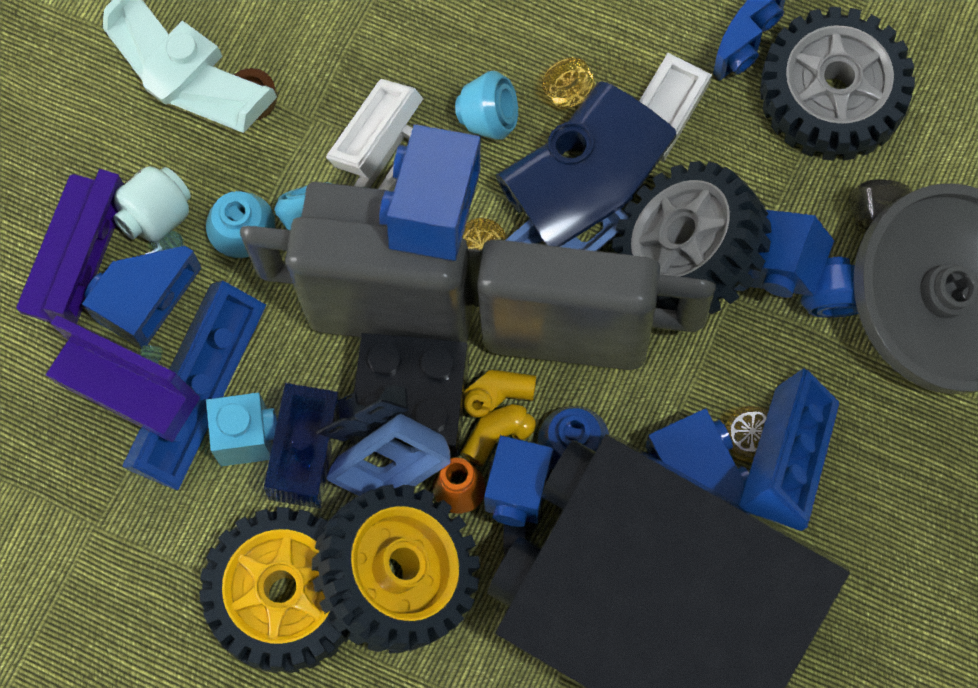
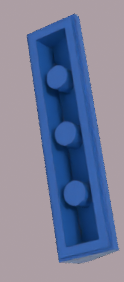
(207, 366)
(791, 452)

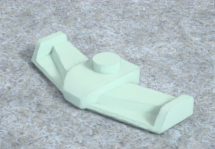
(180, 67)

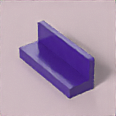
(71, 248)
(121, 381)

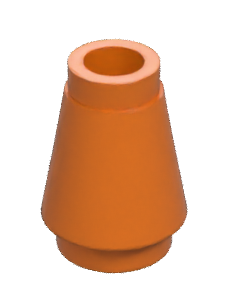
(462, 496)

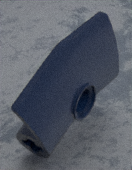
(619, 150)

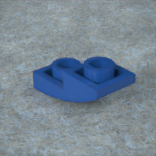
(743, 36)

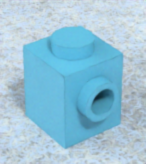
(240, 429)

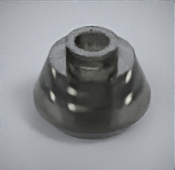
(873, 197)

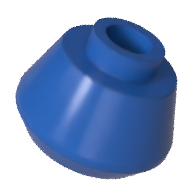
(834, 291)
(571, 424)

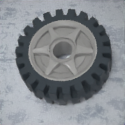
(841, 49)
(699, 228)

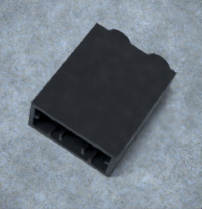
(660, 581)

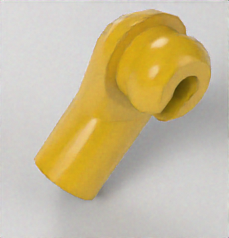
(494, 388)
(502, 421)

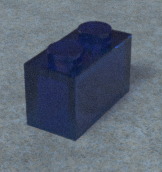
(298, 454)

